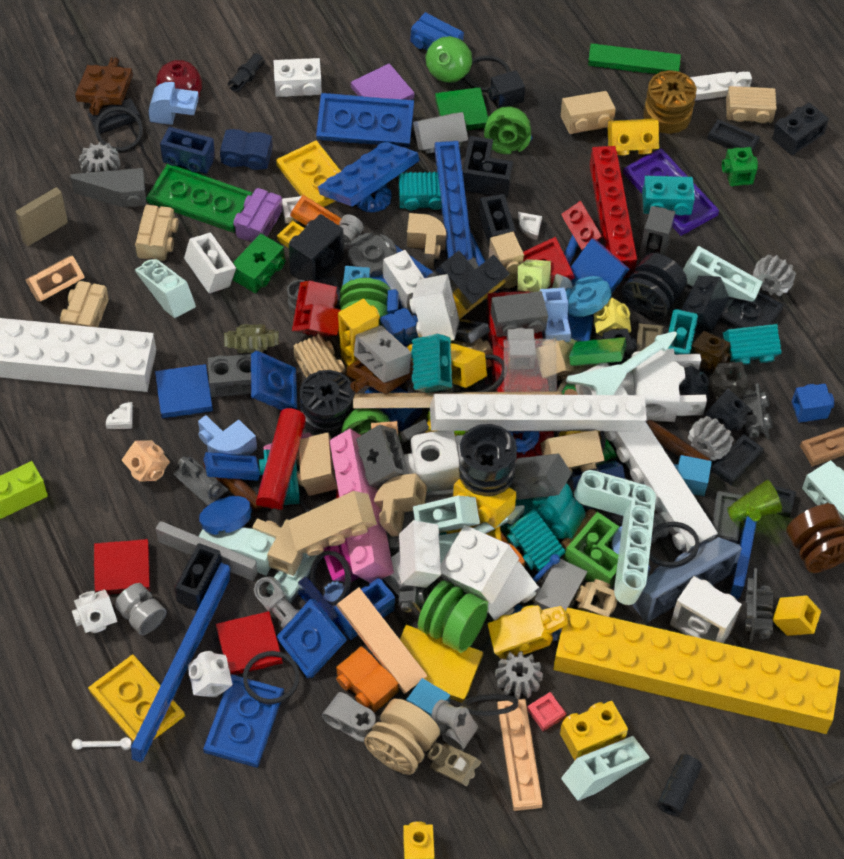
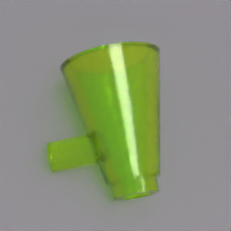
(757, 503)

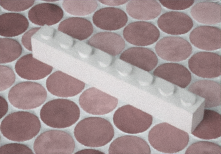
(538, 412)
(653, 468)

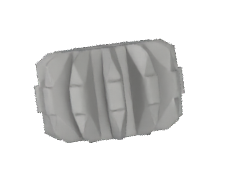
(99, 158)
(775, 275)
(710, 438)
(508, 673)

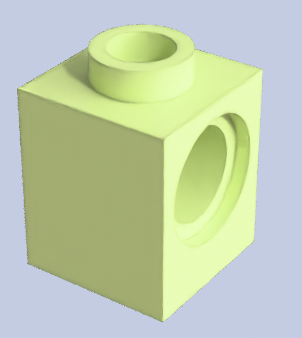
(534, 275)

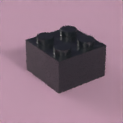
(316, 249)

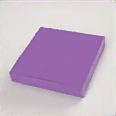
(382, 84)

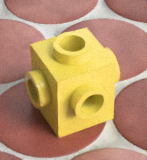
(612, 316)

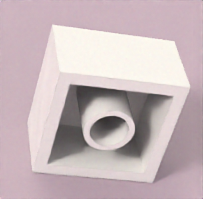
(435, 307)
(478, 563)
(705, 612)

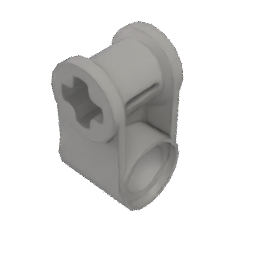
(347, 715)
(454, 724)

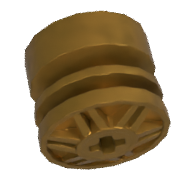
(670, 101)

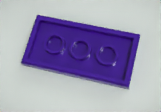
(661, 164)

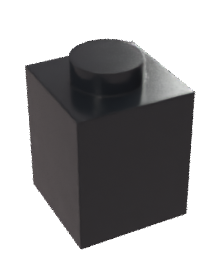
(506, 89)

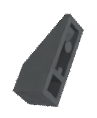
(114, 187)

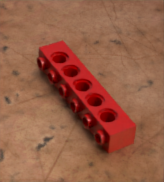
(612, 206)

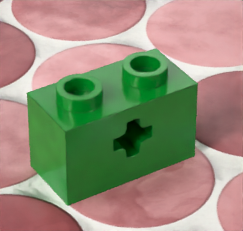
(258, 263)

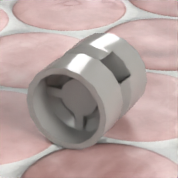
(141, 610)

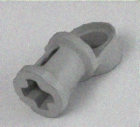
(277, 602)

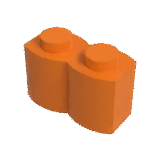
(367, 679)

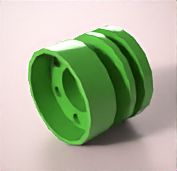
(372, 290)
(453, 616)

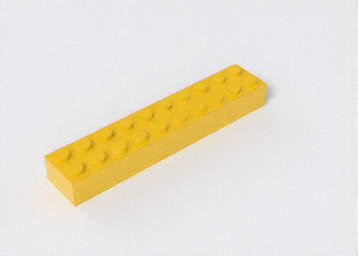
(698, 670)

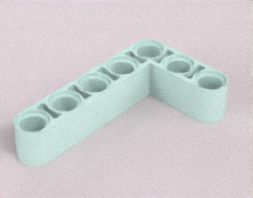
(637, 507)

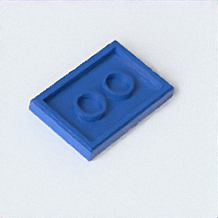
(243, 723)

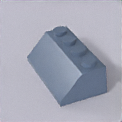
(664, 586)

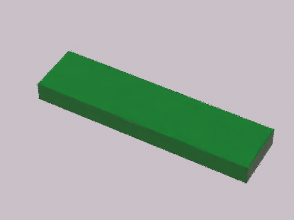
(632, 59)

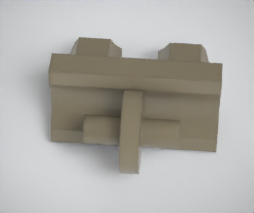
(453, 763)

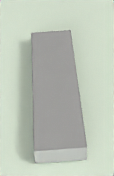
(187, 542)

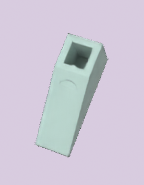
(166, 287)

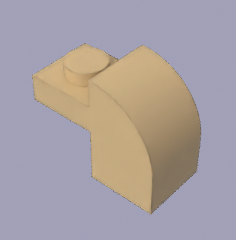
(426, 233)
(396, 498)
(282, 553)

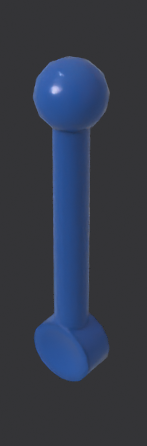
(554, 559)

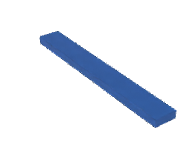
(180, 664)

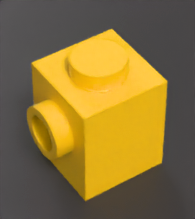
(796, 615)
(418, 841)

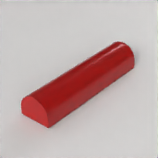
(281, 459)

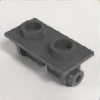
(759, 421)
(196, 480)

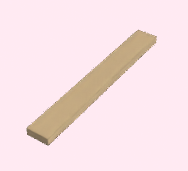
(416, 400)

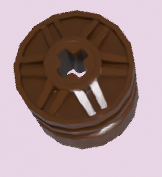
(819, 537)

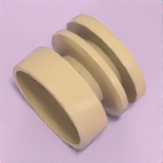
(402, 736)

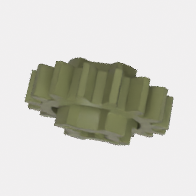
(251, 338)

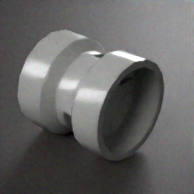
(351, 227)

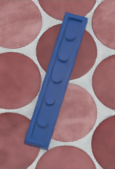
(453, 198)

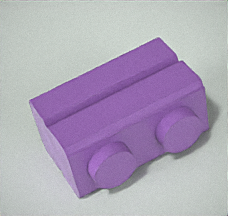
(259, 215)

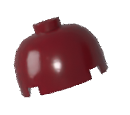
(182, 74)

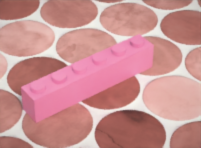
(370, 551)

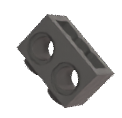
(234, 379)

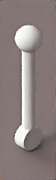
(125, 744)

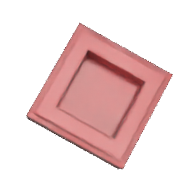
(546, 711)

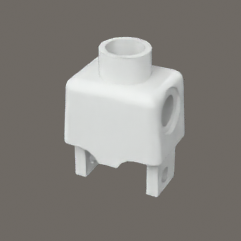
(659, 383)
(435, 459)

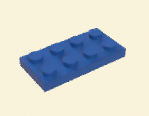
(365, 119)
(368, 173)

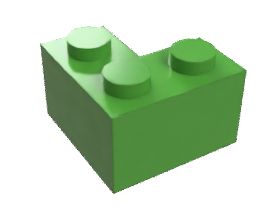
(592, 550)

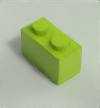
(20, 489)

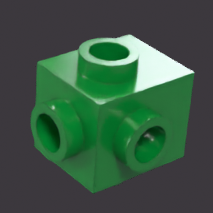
(740, 166)

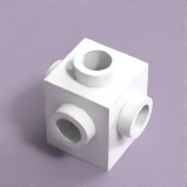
(94, 611)
(209, 674)

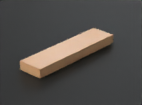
(381, 640)
(520, 757)

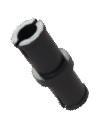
(246, 72)

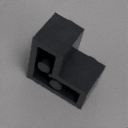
(484, 173)
(470, 283)

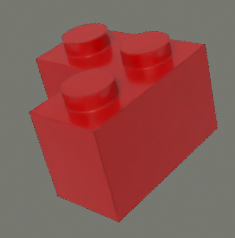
(316, 310)

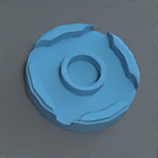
(588, 296)

